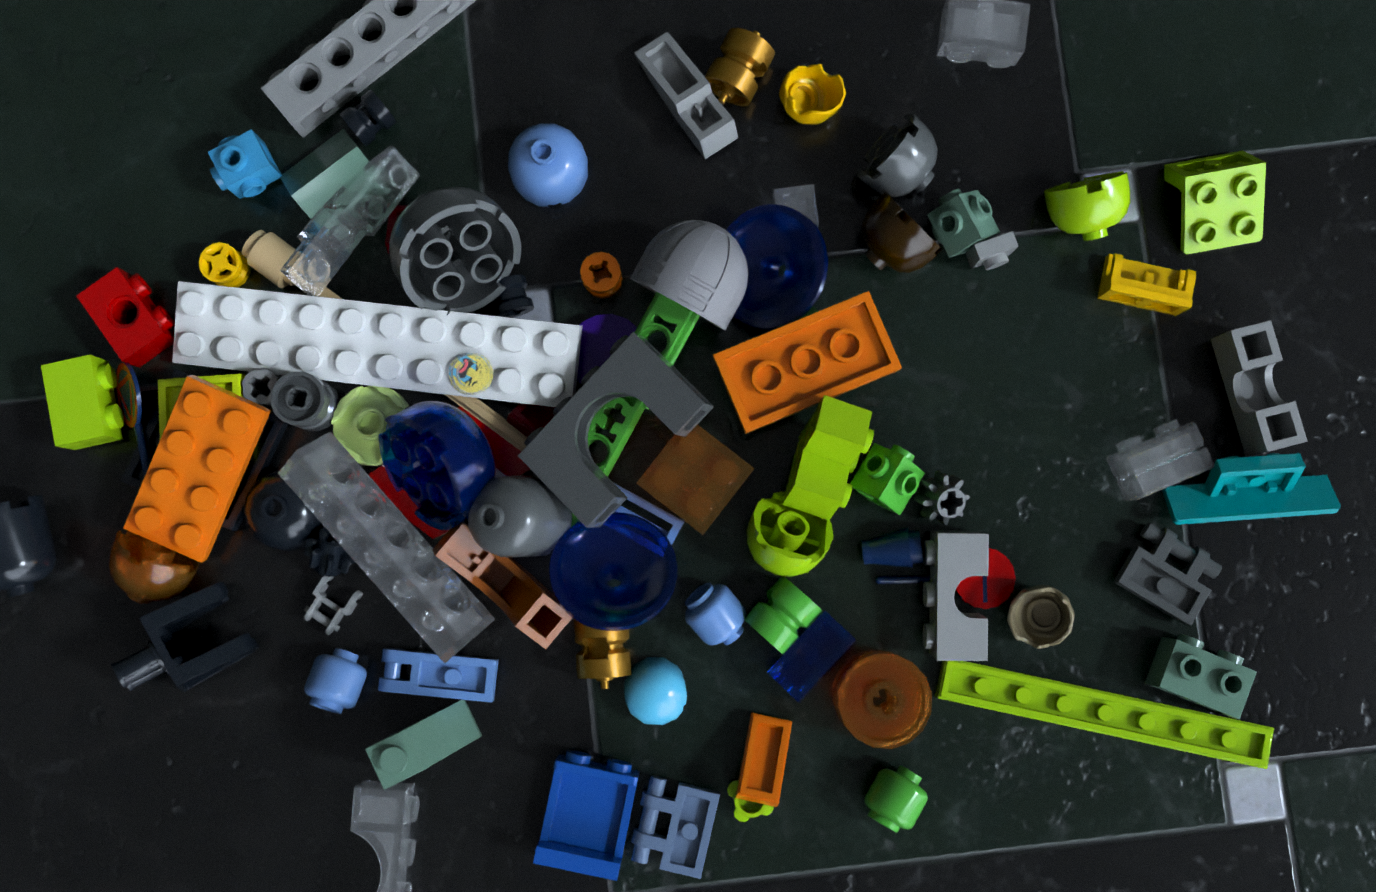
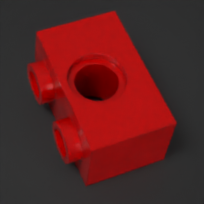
(109, 304)

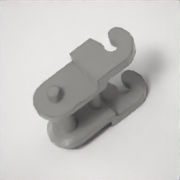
(331, 624)

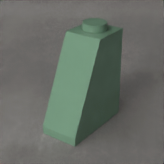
(423, 743)

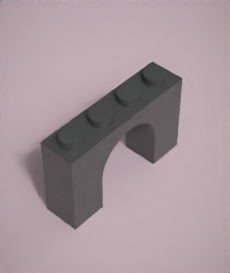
(561, 449)

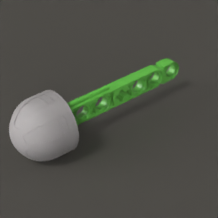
(694, 275)

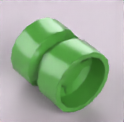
(783, 614)

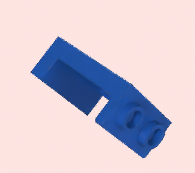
(587, 815)

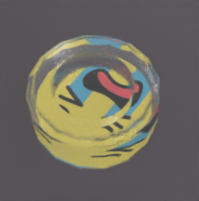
(470, 373)

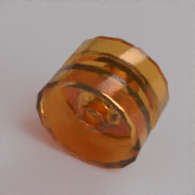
(906, 702)

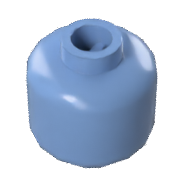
(715, 614)
(335, 681)

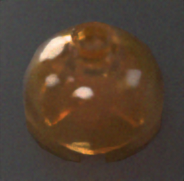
(149, 569)

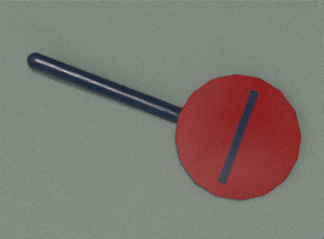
(977, 591)

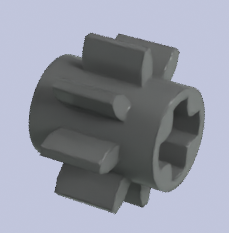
(941, 497)

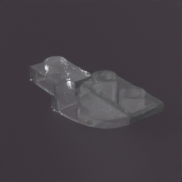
(346, 218)

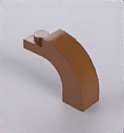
(506, 583)

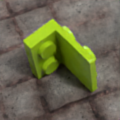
(1219, 200)

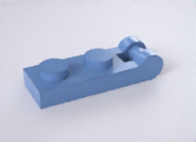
(457, 679)

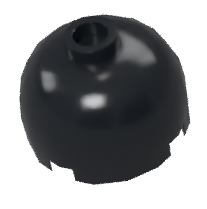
(278, 515)

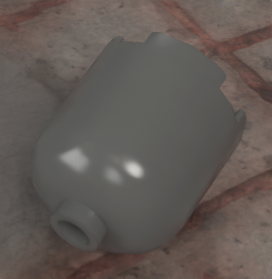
(518, 517)

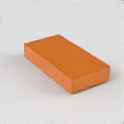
(764, 759)

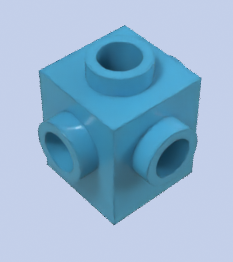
(243, 165)

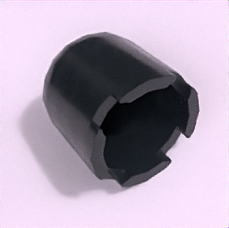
(25, 545)

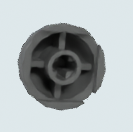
(901, 159)

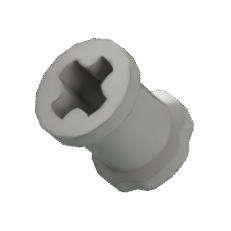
(253, 385)

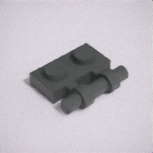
(1162, 584)

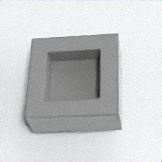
(992, 252)

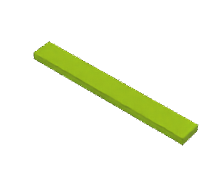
(1105, 712)

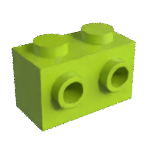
(82, 402)

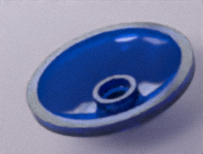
(768, 239)
(621, 550)

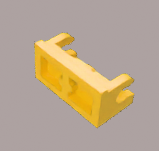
(1146, 285)

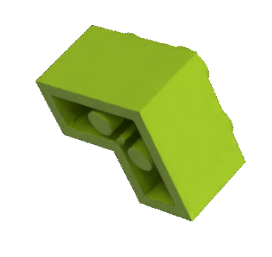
(826, 456)

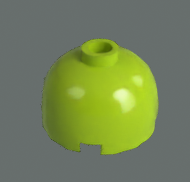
(1089, 204)
(787, 538)

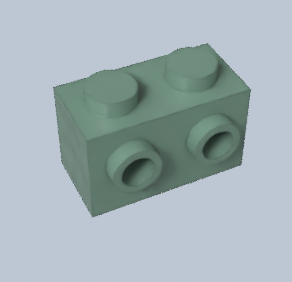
(1201, 677)

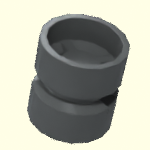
(313, 402)

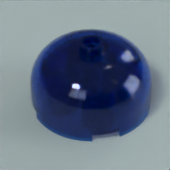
(451, 457)

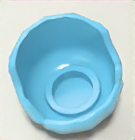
(655, 691)

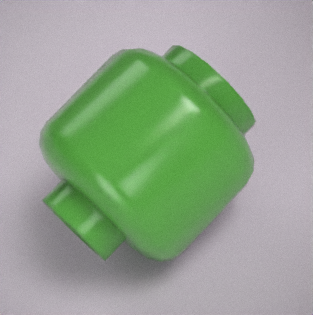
(896, 798)

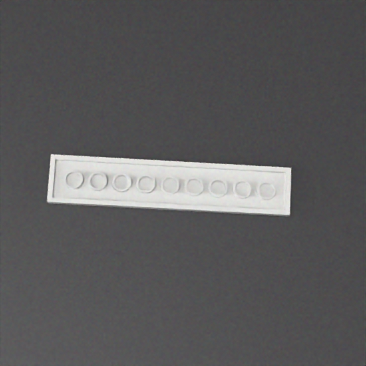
(372, 342)

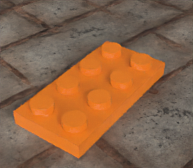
(805, 361)
(197, 468)

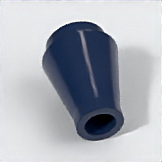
(894, 549)

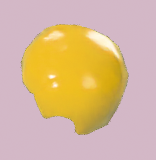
(811, 94)

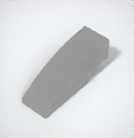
(687, 95)

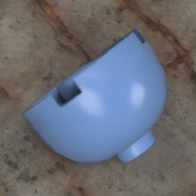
(547, 165)

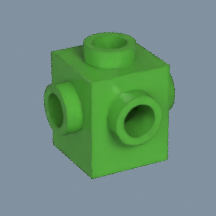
(888, 477)

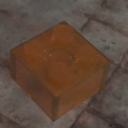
(695, 478)

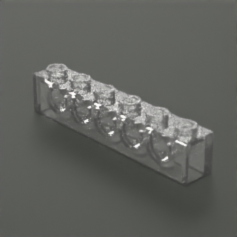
(385, 545)

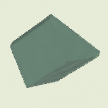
(323, 172)

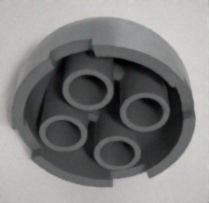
(453, 249)

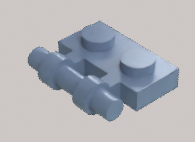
(688, 830)

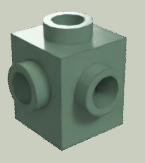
(962, 221)

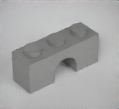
(1246, 367)
(952, 558)

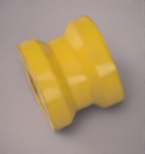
(216, 260)

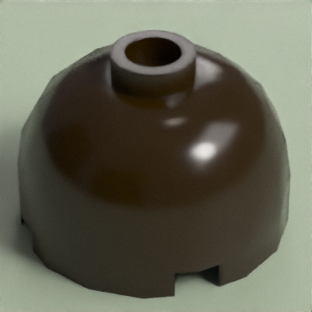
(896, 238)

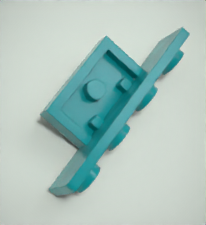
(1252, 490)

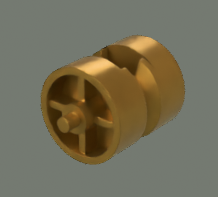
(743, 60)
(596, 648)

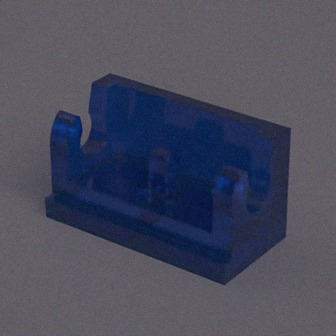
(812, 657)

